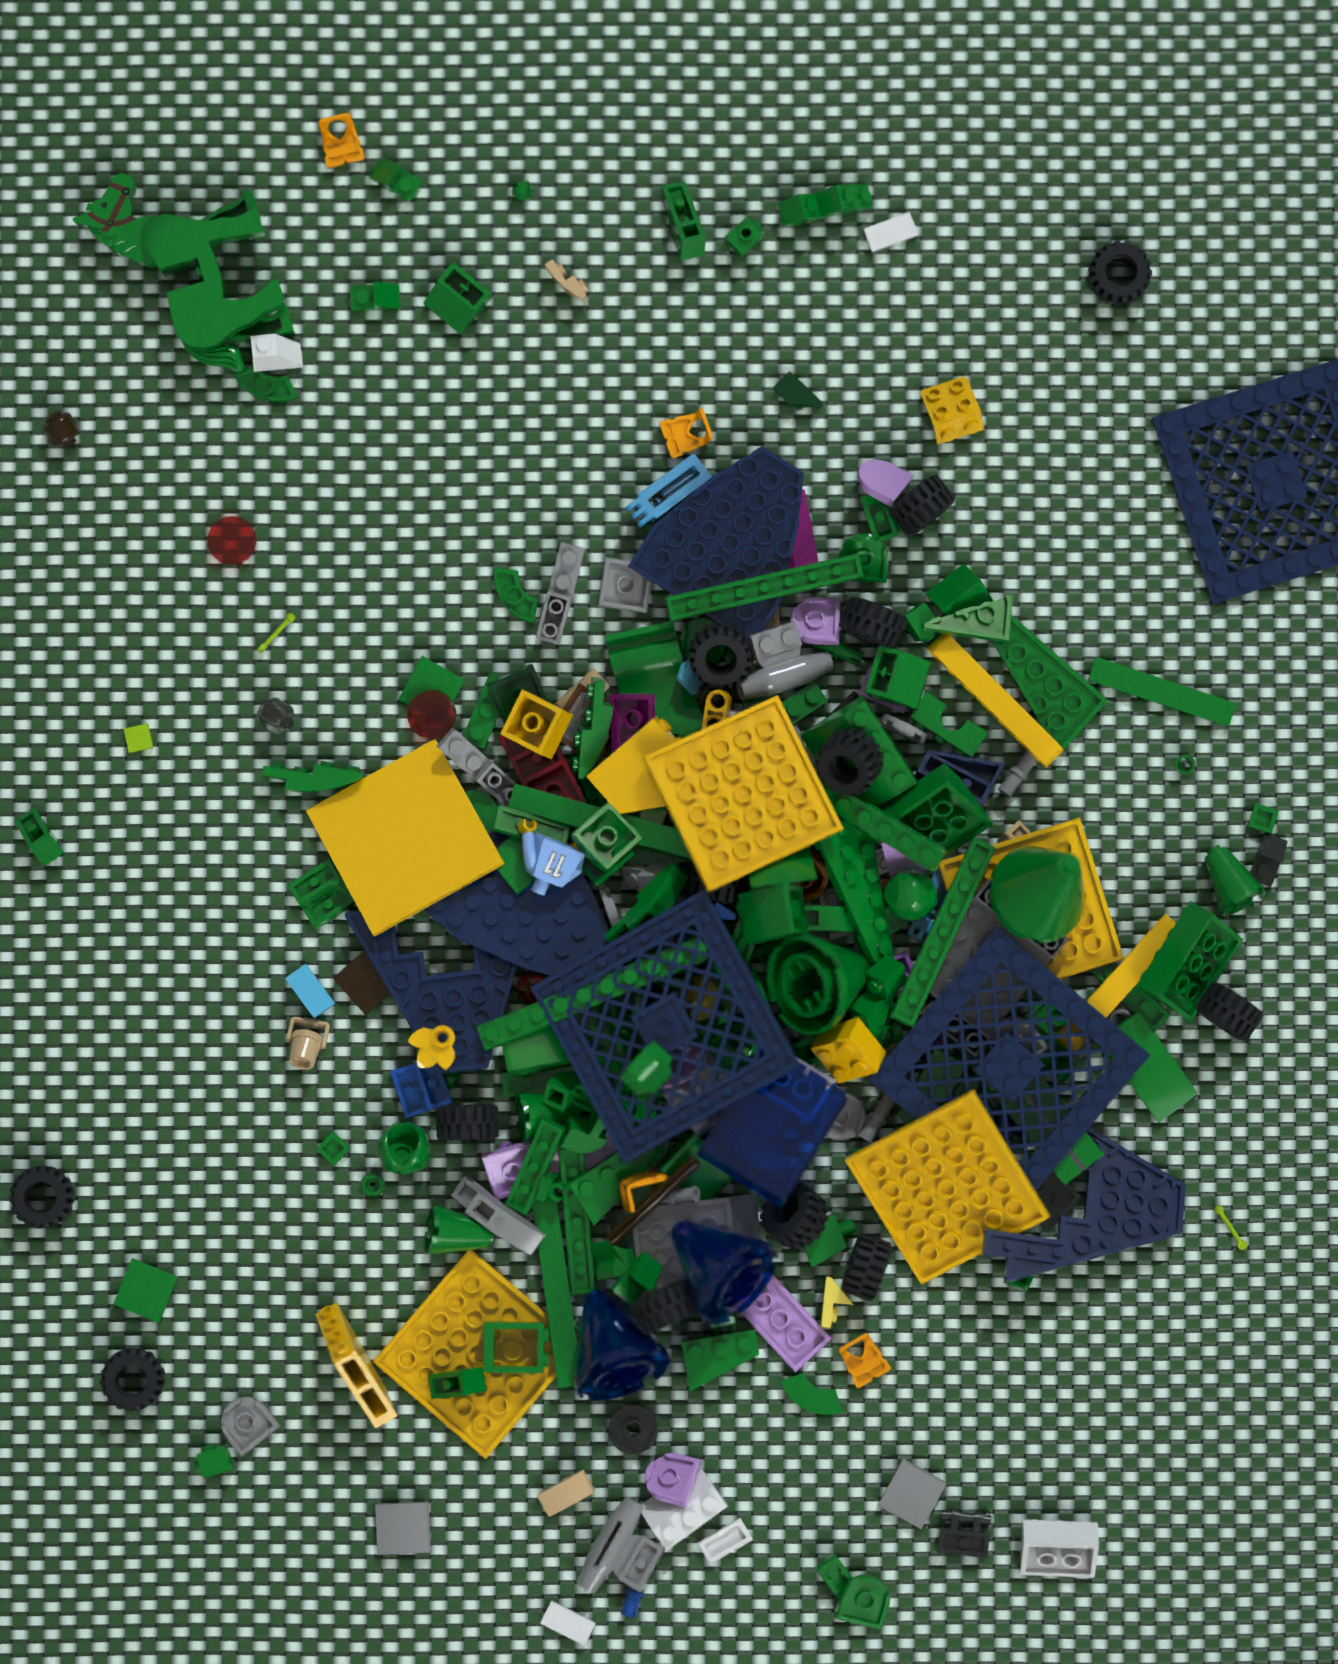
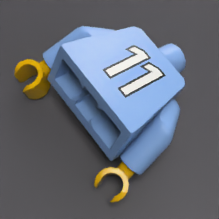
(549, 858)

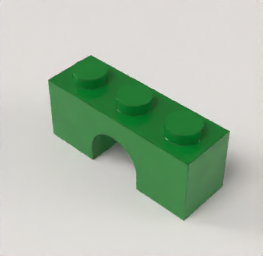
(928, 717)

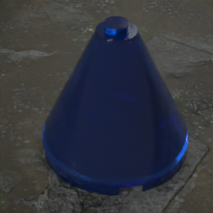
(722, 1268)
(614, 1351)

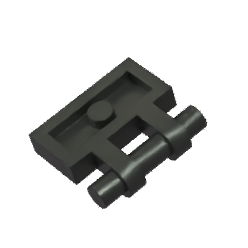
(961, 1541)

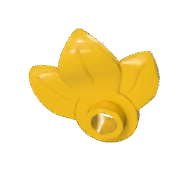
(431, 1049)

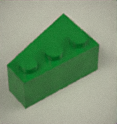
(717, 1354)

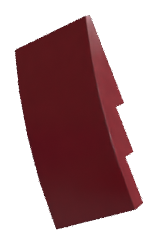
(542, 772)

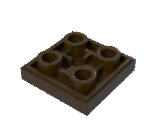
(362, 983)

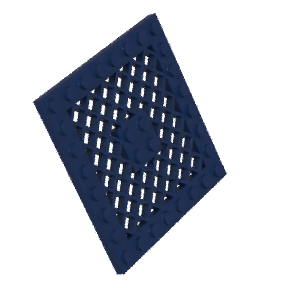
(1272, 480)
(668, 1026)
(1008, 1063)

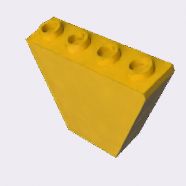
(624, 775)
(355, 1365)

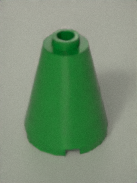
(1231, 881)
(532, 1111)
(454, 1232)

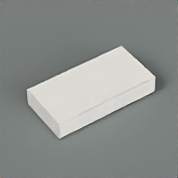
(890, 232)
(724, 1541)
(567, 1622)

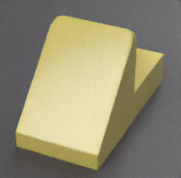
(831, 1295)

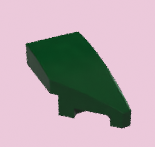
(796, 393)

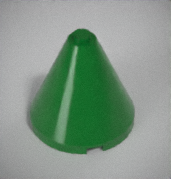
(1038, 893)
(814, 982)

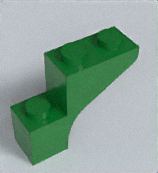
(824, 204)
(884, 982)

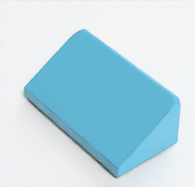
(310, 991)

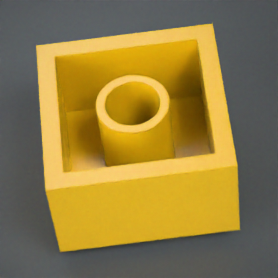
(536, 724)
(849, 1050)

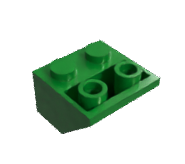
(457, 298)
(897, 677)

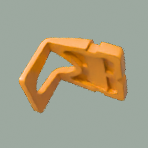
(344, 149)
(678, 434)
(637, 1180)
(867, 1366)

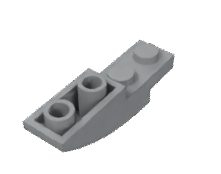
(560, 593)
(477, 766)
(497, 1217)

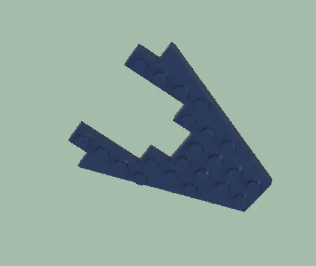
(448, 999)
(1123, 1208)

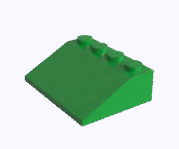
(858, 714)
(940, 810)
(1190, 960)

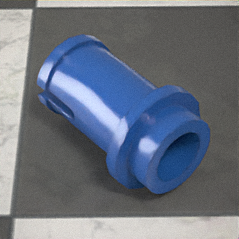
(631, 1602)

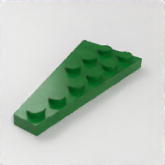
(1052, 689)
(856, 879)

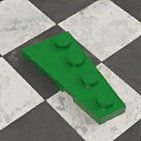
(599, 1186)

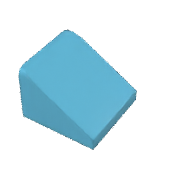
(687, 678)

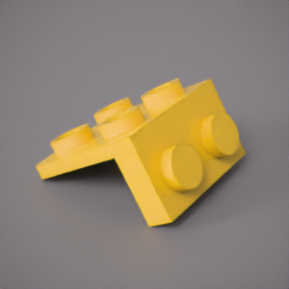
(952, 410)

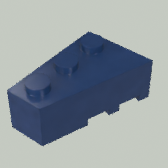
(975, 773)

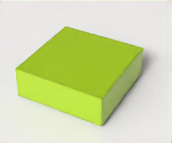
(138, 738)

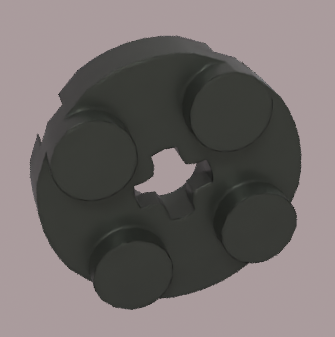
(620, 1434)

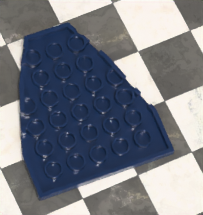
(727, 532)
(524, 928)

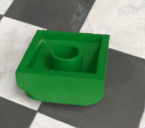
(605, 838)

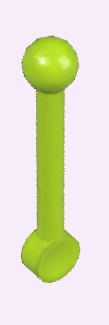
(290, 617)
(1241, 1244)

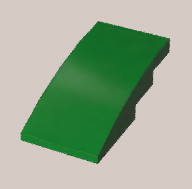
(1160, 1079)

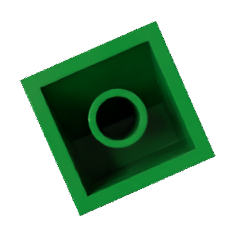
(772, 913)
(535, 1053)
(706, 1177)

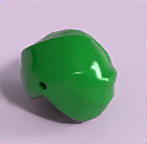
(910, 894)
(733, 1045)
(404, 1148)

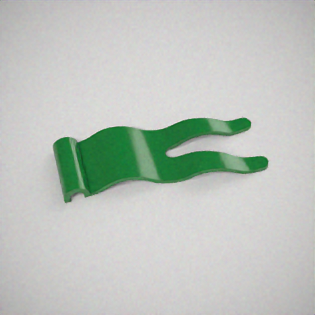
(649, 663)

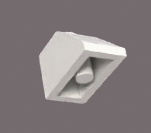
(275, 353)

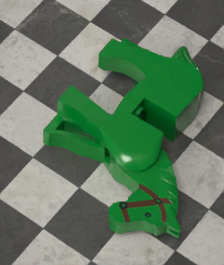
(174, 244)

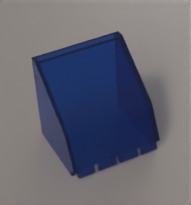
(774, 1132)

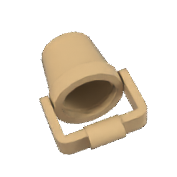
(306, 1043)

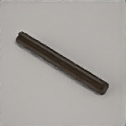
(653, 1200)

